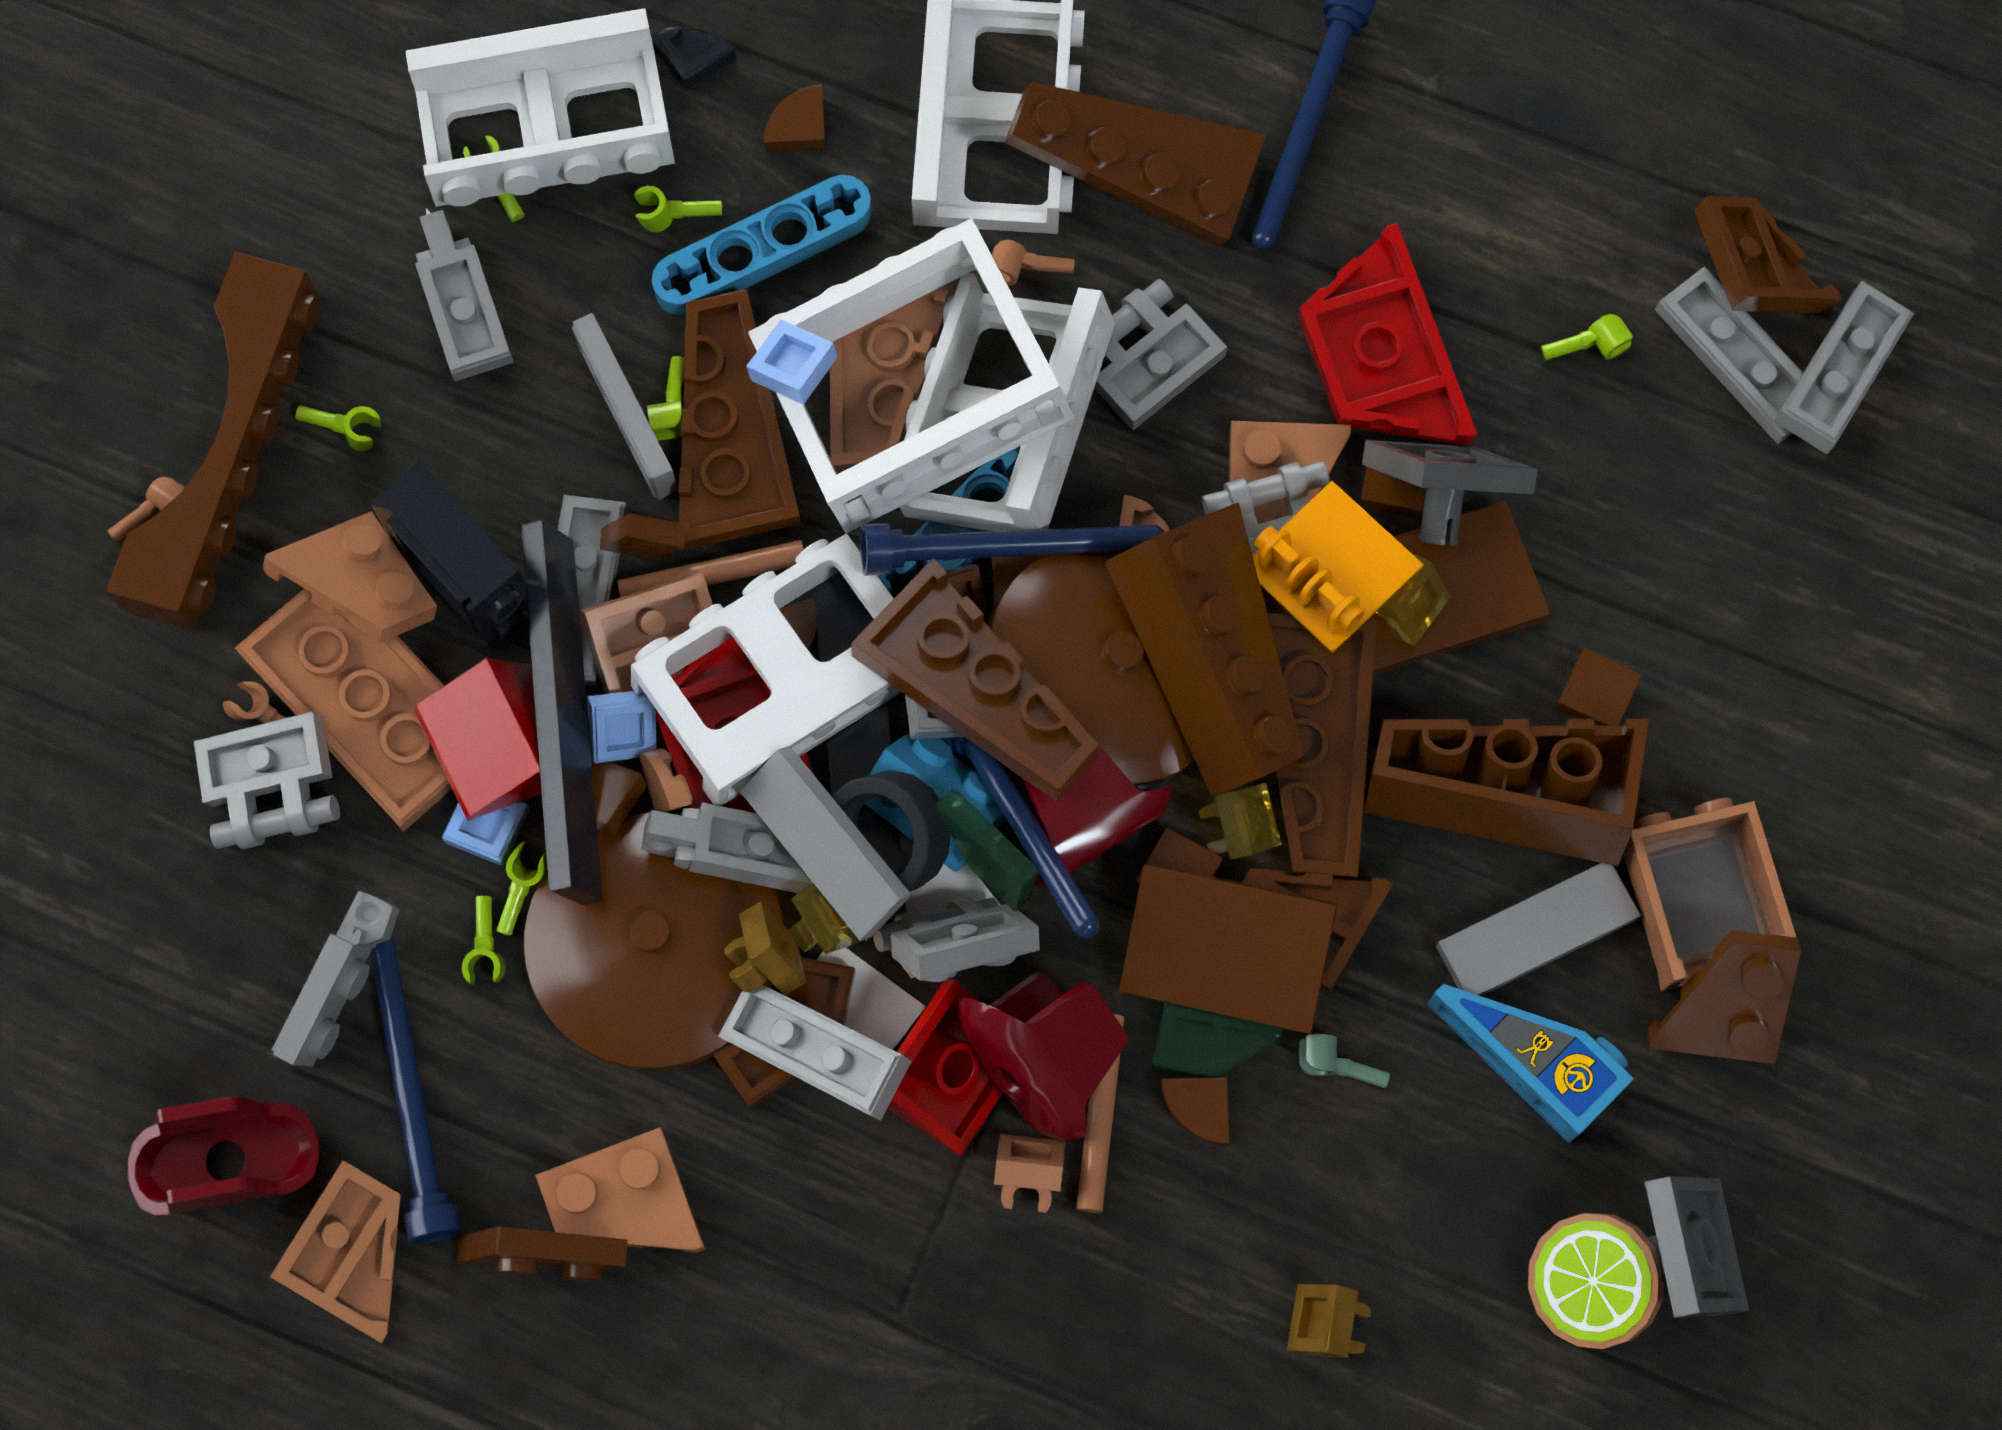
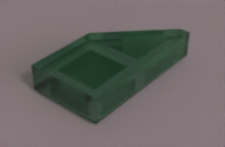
(988, 851)
(1207, 1042)

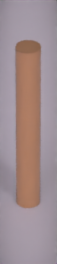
(721, 569)
(1097, 1141)

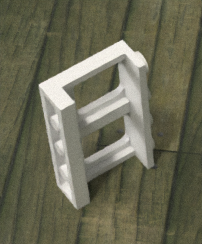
(537, 77)
(957, 113)
(1040, 469)
(807, 696)

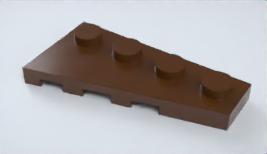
(1148, 157)
(732, 447)
(958, 669)

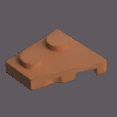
(1262, 447)
(629, 623)
(623, 1194)
(347, 1251)

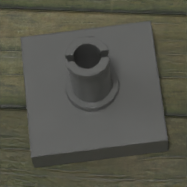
(1446, 475)
(1696, 1246)

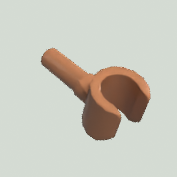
(1013, 256)
(158, 495)
(260, 710)

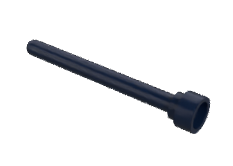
(1343, 20)
(889, 549)
(1031, 837)
(431, 1213)

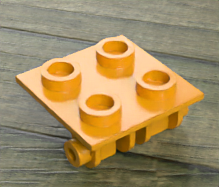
(1332, 566)

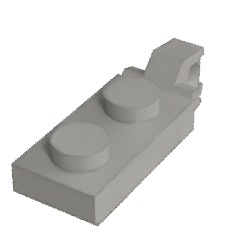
(460, 301)
(724, 845)
(334, 979)

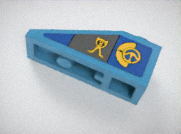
(1546, 1062)

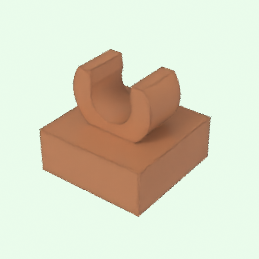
(1029, 1164)

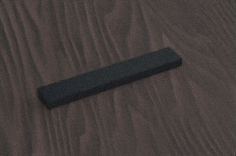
(561, 714)
(858, 746)

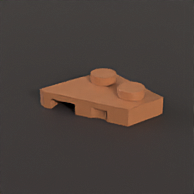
(356, 575)

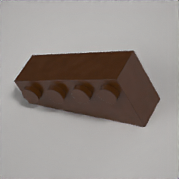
(1211, 646)
(1514, 782)

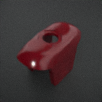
(1094, 812)
(1046, 1049)
(171, 1157)

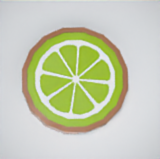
(1595, 1280)

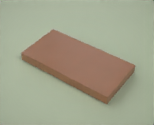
(364, 698)

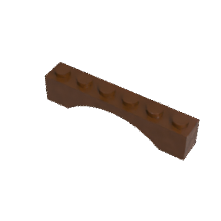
(172, 557)

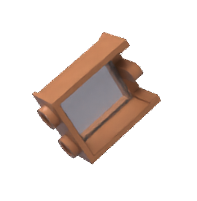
(1700, 882)

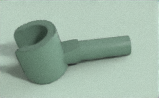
(1320, 1058)

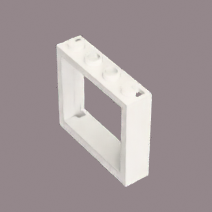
(958, 441)

